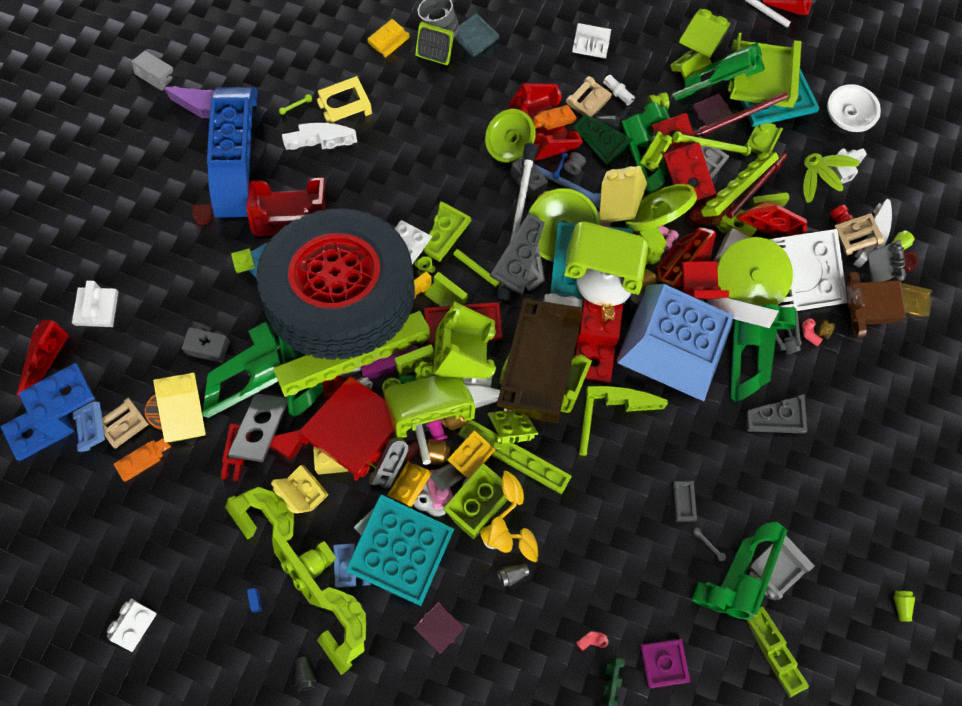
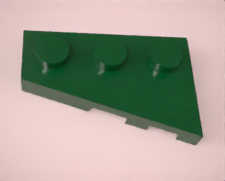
(602, 138)
(614, 681)

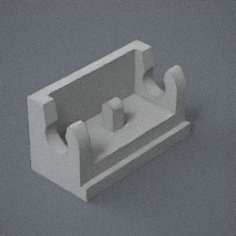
(152, 70)

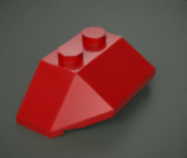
(774, 220)
(690, 248)

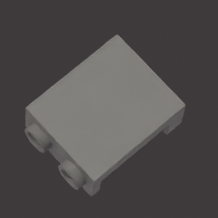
(788, 568)

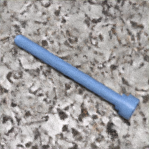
(595, 198)

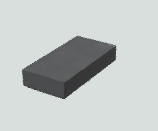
(447, 477)
(684, 501)

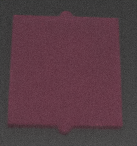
(712, 110)
(439, 628)

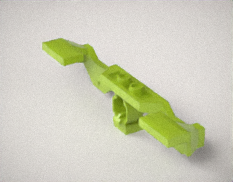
(303, 572)

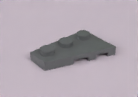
(781, 417)

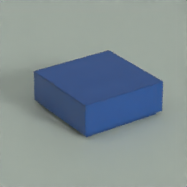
(254, 600)

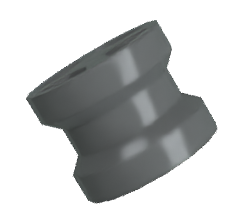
(574, 163)

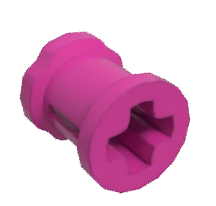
(436, 430)

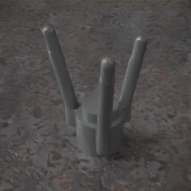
(790, 344)

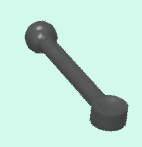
(720, 556)

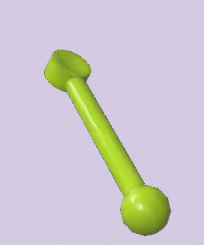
(308, 98)

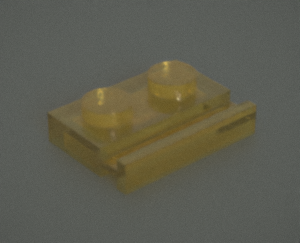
(916, 299)

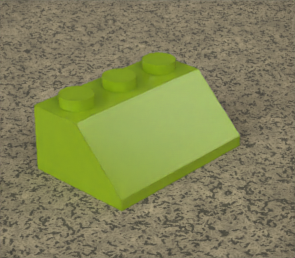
(477, 501)

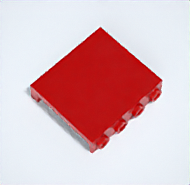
(351, 428)

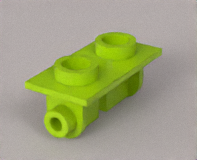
(656, 150)

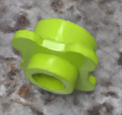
(419, 263)

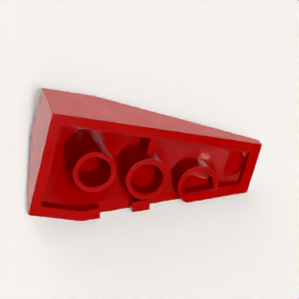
(43, 348)

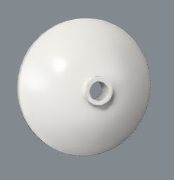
(857, 102)
(602, 288)

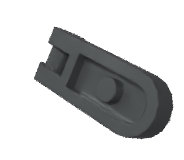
(389, 463)

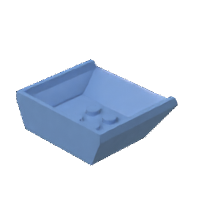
(676, 339)

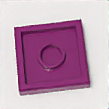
(664, 663)

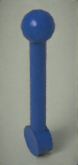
(556, 174)

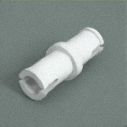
(619, 90)

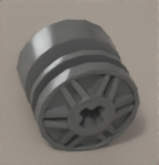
(439, 13)

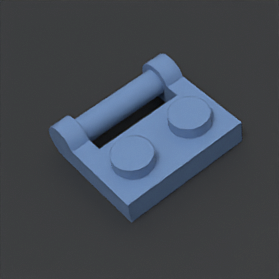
(89, 426)

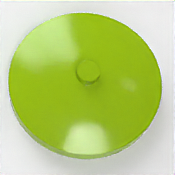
(561, 206)
(662, 207)
(755, 272)

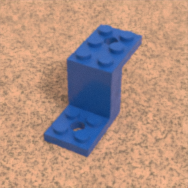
(47, 411)

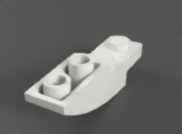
(314, 133)
(883, 219)

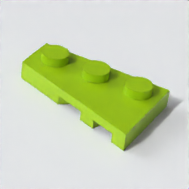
(446, 230)

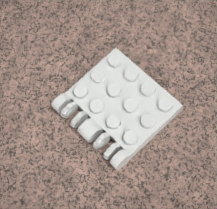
(816, 270)

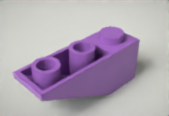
(192, 99)

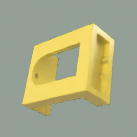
(335, 114)

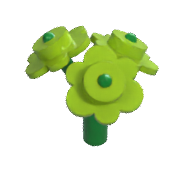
(422, 372)

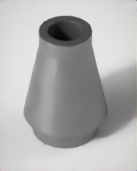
(512, 574)

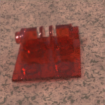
(698, 218)

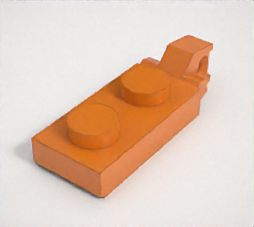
(555, 118)
(141, 459)

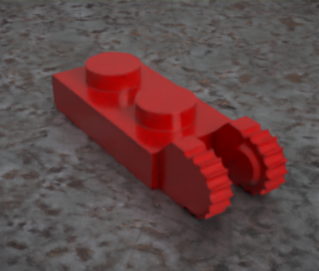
(233, 430)

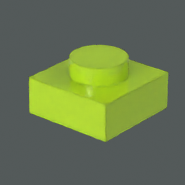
(243, 260)

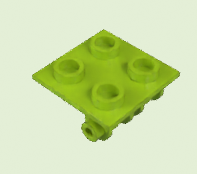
(512, 427)

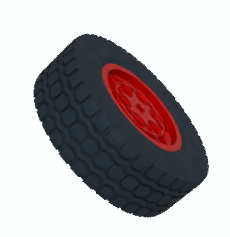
(330, 254)

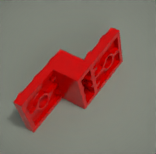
(685, 159)
(598, 341)

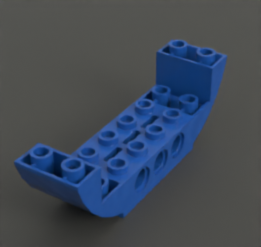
(230, 149)

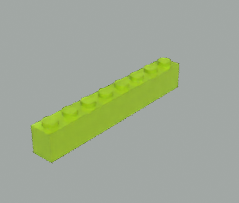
(310, 371)

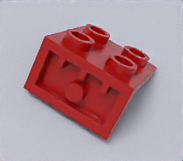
(701, 280)

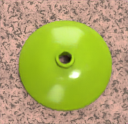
(502, 132)

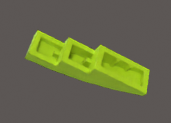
(633, 399)
(776, 653)

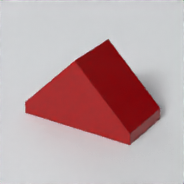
(287, 444)

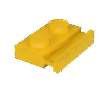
(388, 38)
(471, 454)
(409, 484)

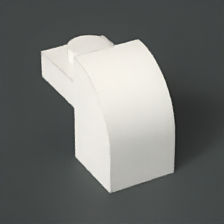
(848, 173)

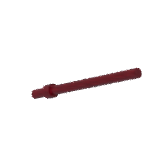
(704, 130)
(760, 181)

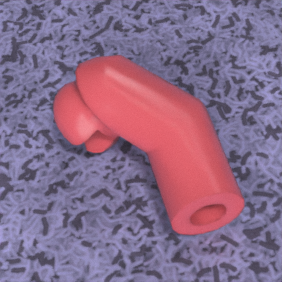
(808, 332)
(593, 638)

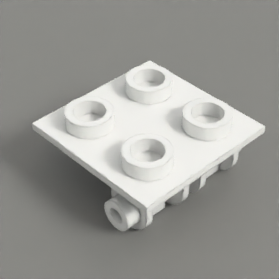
(591, 40)
(414, 238)

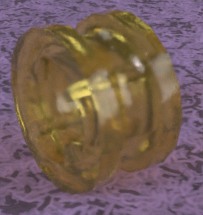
(607, 312)
(826, 329)

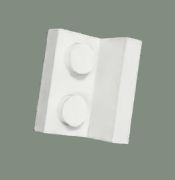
(95, 306)

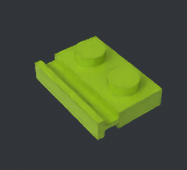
(764, 138)

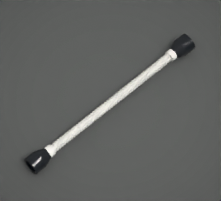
(529, 153)

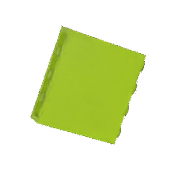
(780, 75)

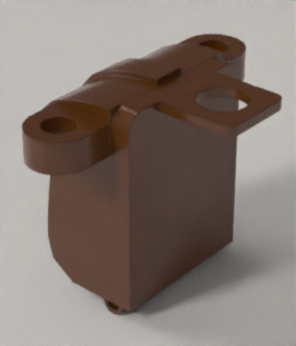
(873, 303)

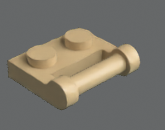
(593, 102)
(858, 228)
(125, 426)

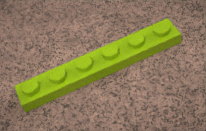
(740, 184)
(520, 459)

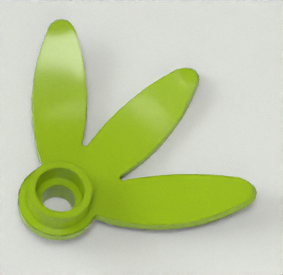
(820, 167)

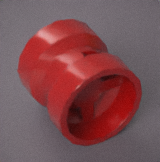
(841, 214)

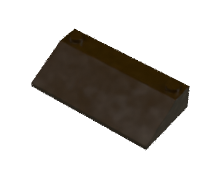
(540, 360)

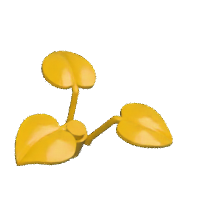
(497, 533)

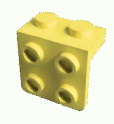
(300, 490)

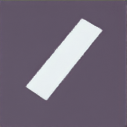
(745, 311)

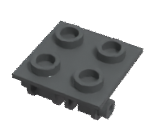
(887, 263)

